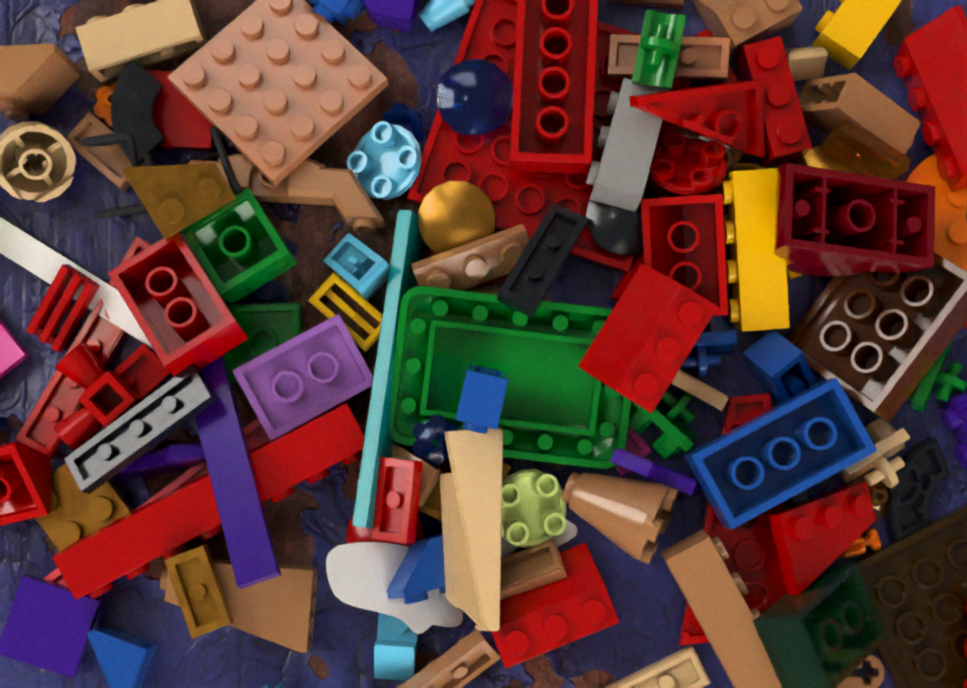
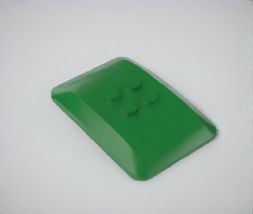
(549, 404)

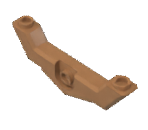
(311, 185)

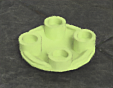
(532, 508)

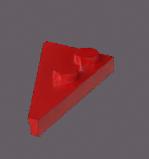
(721, 112)

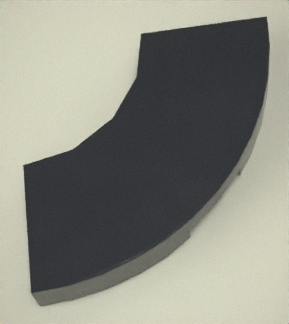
(133, 110)
(910, 499)

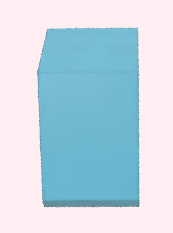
(358, 266)

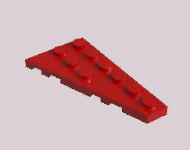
(751, 544)

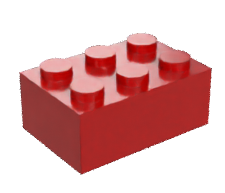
(177, 305)

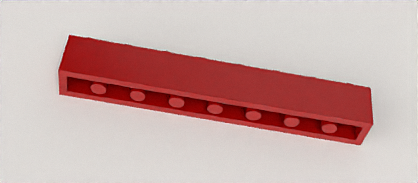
(192, 511)

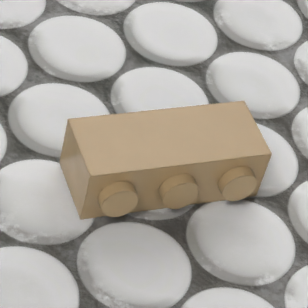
(140, 34)

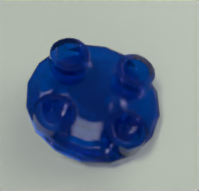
(474, 97)

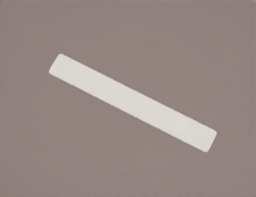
(46, 263)

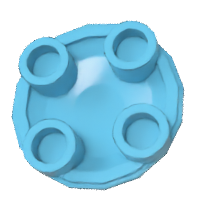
(386, 161)

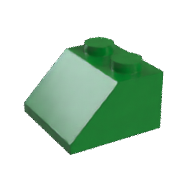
(239, 247)

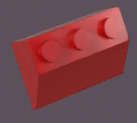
(688, 243)
(647, 337)
(555, 612)

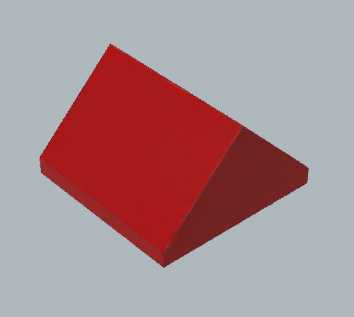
(23, 483)

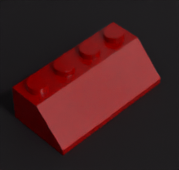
(936, 80)

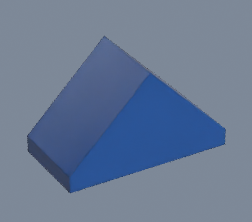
(121, 655)

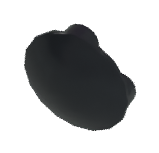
(617, 228)

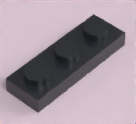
(542, 260)

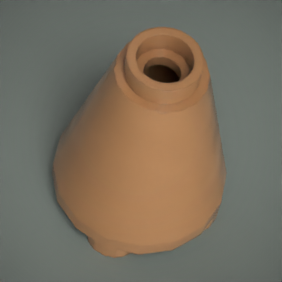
(623, 509)

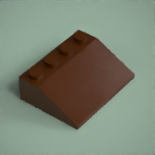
(883, 331)

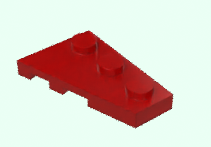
(819, 531)

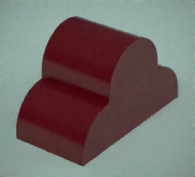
(852, 222)

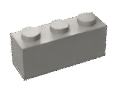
(626, 149)

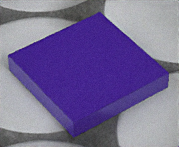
(48, 626)

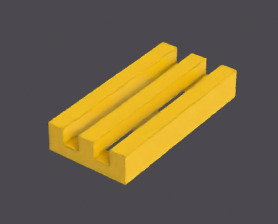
(325, 289)

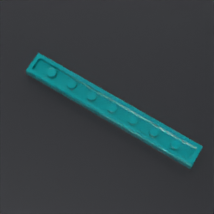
(377, 441)

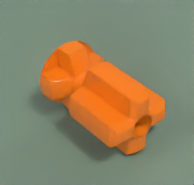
(858, 547)

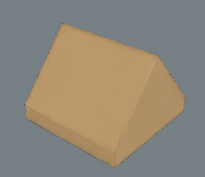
(807, 62)

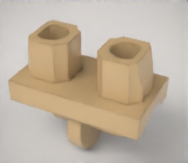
(888, 443)

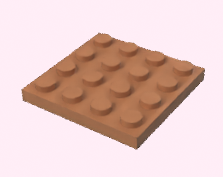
(278, 83)

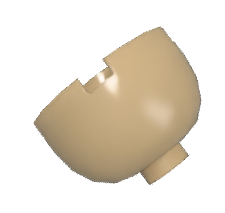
(35, 161)

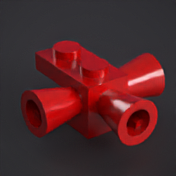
(108, 392)

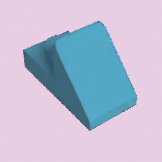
(394, 649)

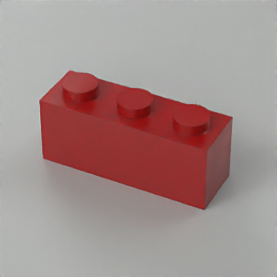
(783, 118)

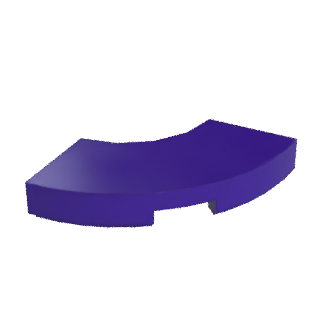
(164, 461)
(656, 472)

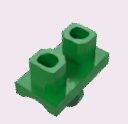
(659, 49)
(947, 381)
(675, 433)

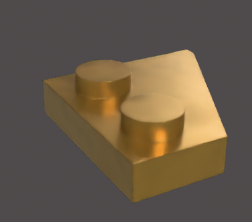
(179, 193)

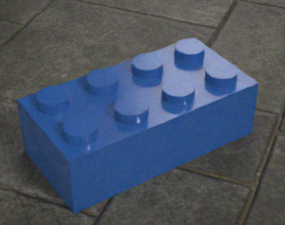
(780, 453)

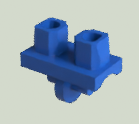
(712, 343)

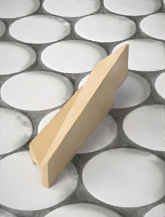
(473, 524)

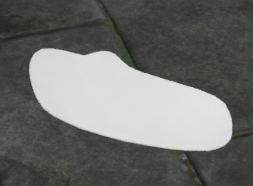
(361, 575)

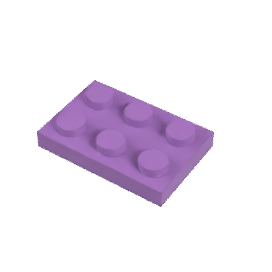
(304, 377)

